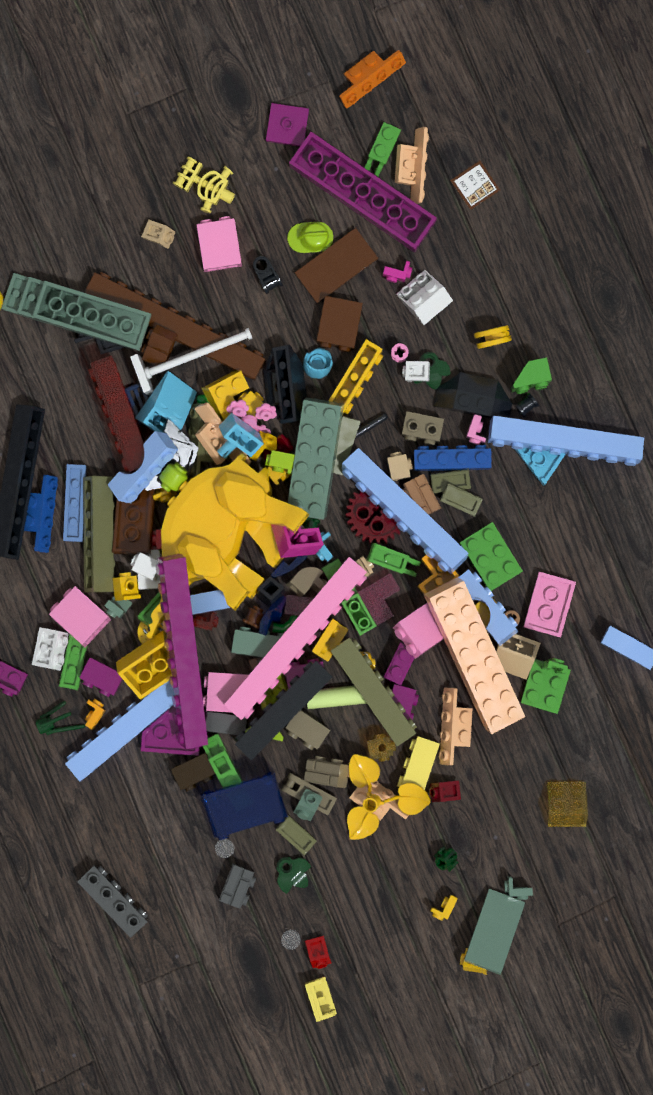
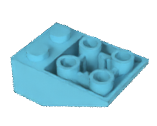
(170, 401)

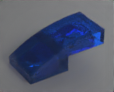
(284, 568)
(274, 613)

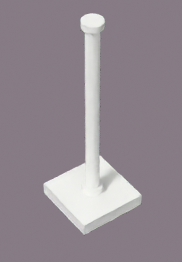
(145, 373)

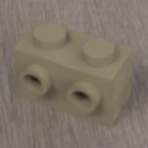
(422, 427)

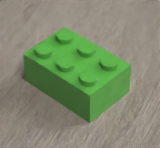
(491, 557)

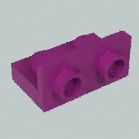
(11, 679)

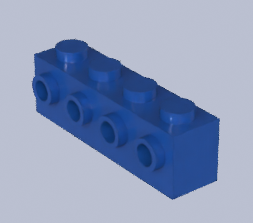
(452, 459)

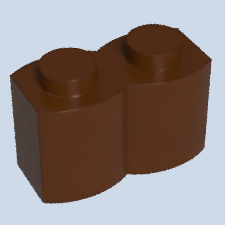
(159, 345)

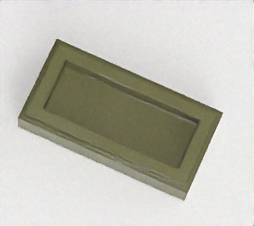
(457, 478)
(461, 499)
(296, 835)

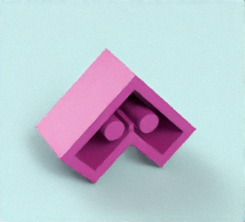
(299, 544)

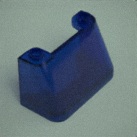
(244, 805)

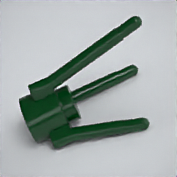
(46, 723)

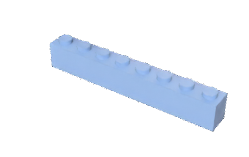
(566, 440)
(404, 511)
(121, 732)

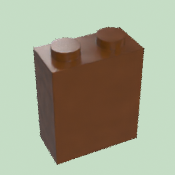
(339, 323)

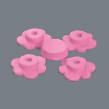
(264, 412)

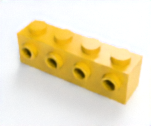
(356, 374)

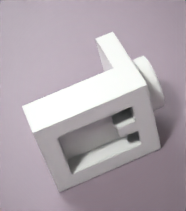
(416, 371)

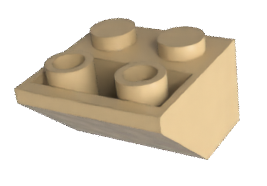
(518, 655)

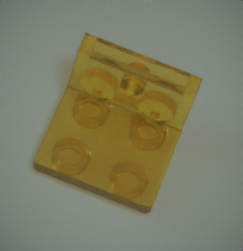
(567, 804)

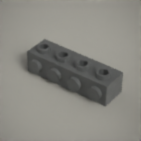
(113, 901)

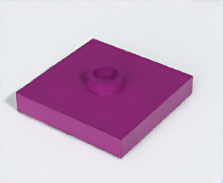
(287, 124)

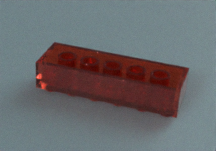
(120, 412)

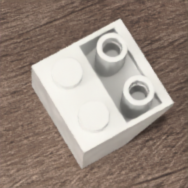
(424, 297)

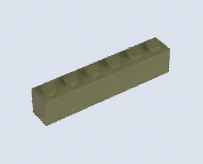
(98, 534)
(373, 691)

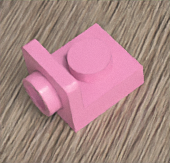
(475, 426)

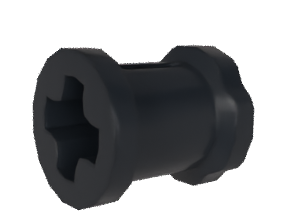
(526, 405)

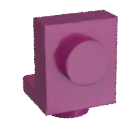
(395, 275)

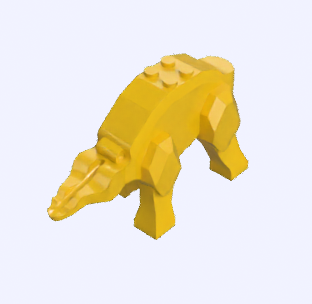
(210, 523)

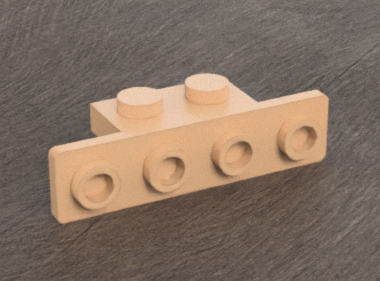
(411, 164)
(211, 436)
(455, 726)
(359, 796)

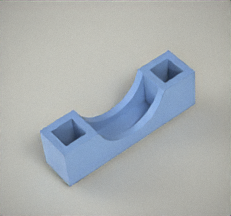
(157, 452)
(499, 626)

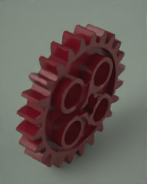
(363, 502)

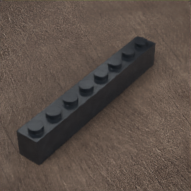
(19, 477)

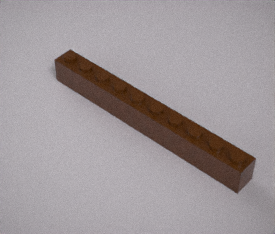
(189, 333)

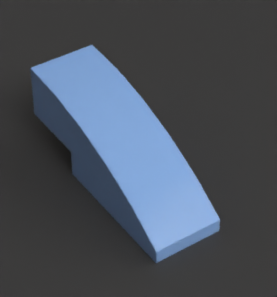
(208, 602)
(628, 647)

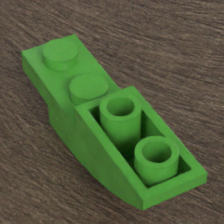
(354, 606)
(222, 762)

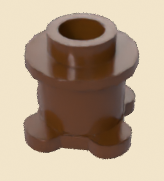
(254, 616)

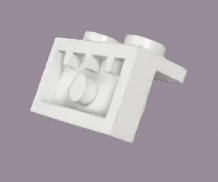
(50, 649)

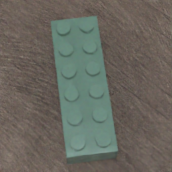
(315, 456)

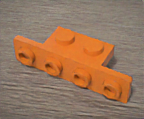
(368, 74)

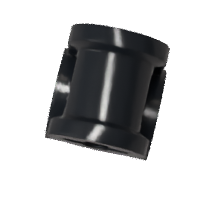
(267, 275)

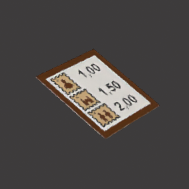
(475, 185)

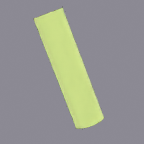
(336, 697)

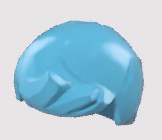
(317, 363)

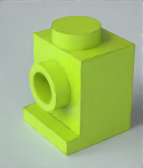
(280, 461)

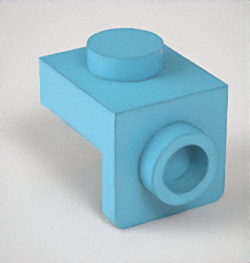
(323, 553)

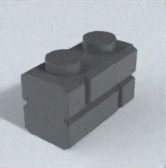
(237, 886)

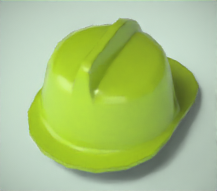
(310, 237)

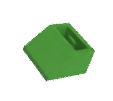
(534, 374)

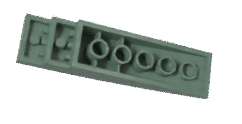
(76, 311)

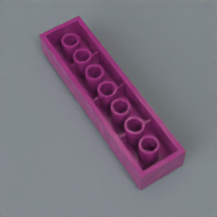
(362, 192)

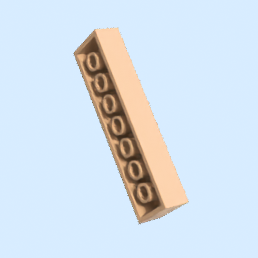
(474, 655)

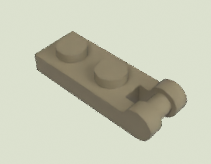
(327, 800)

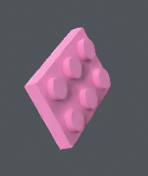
(549, 604)

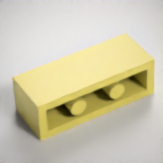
(420, 762)

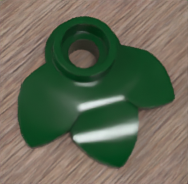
(437, 370)
(294, 876)

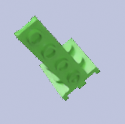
(546, 685)

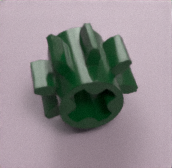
(446, 859)

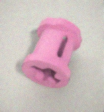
(402, 347)

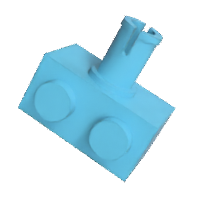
(238, 435)

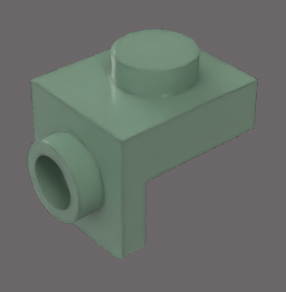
(117, 608)
(307, 805)
(521, 892)

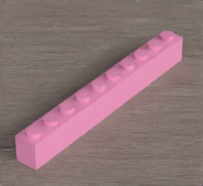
(295, 638)

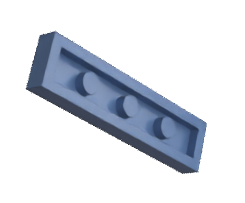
(74, 503)

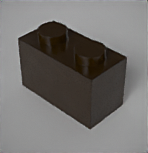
(193, 772)

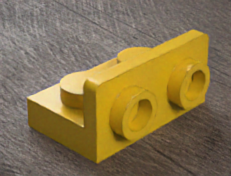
(331, 638)

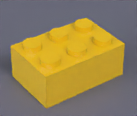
(146, 666)

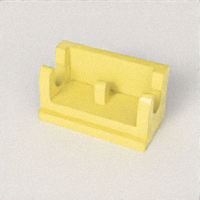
(320, 999)

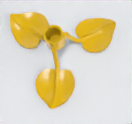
(361, 818)

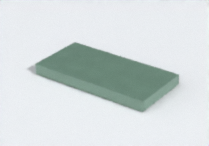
(494, 931)

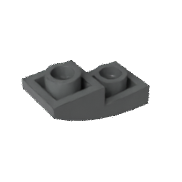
(224, 723)

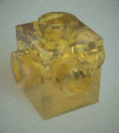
(374, 744)

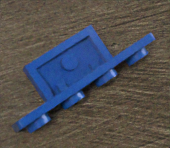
(41, 512)

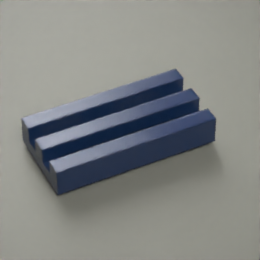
(134, 387)

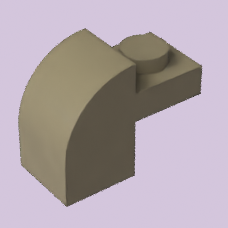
(306, 578)

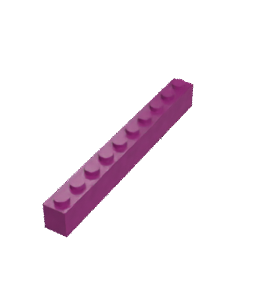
(182, 651)

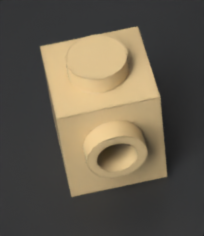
(399, 466)

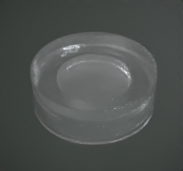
(224, 848)
(290, 939)

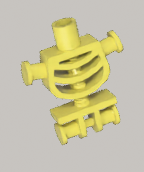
(222, 193)

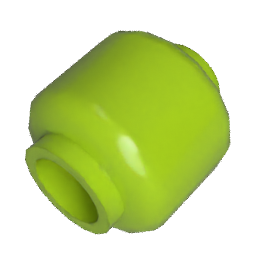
(173, 477)

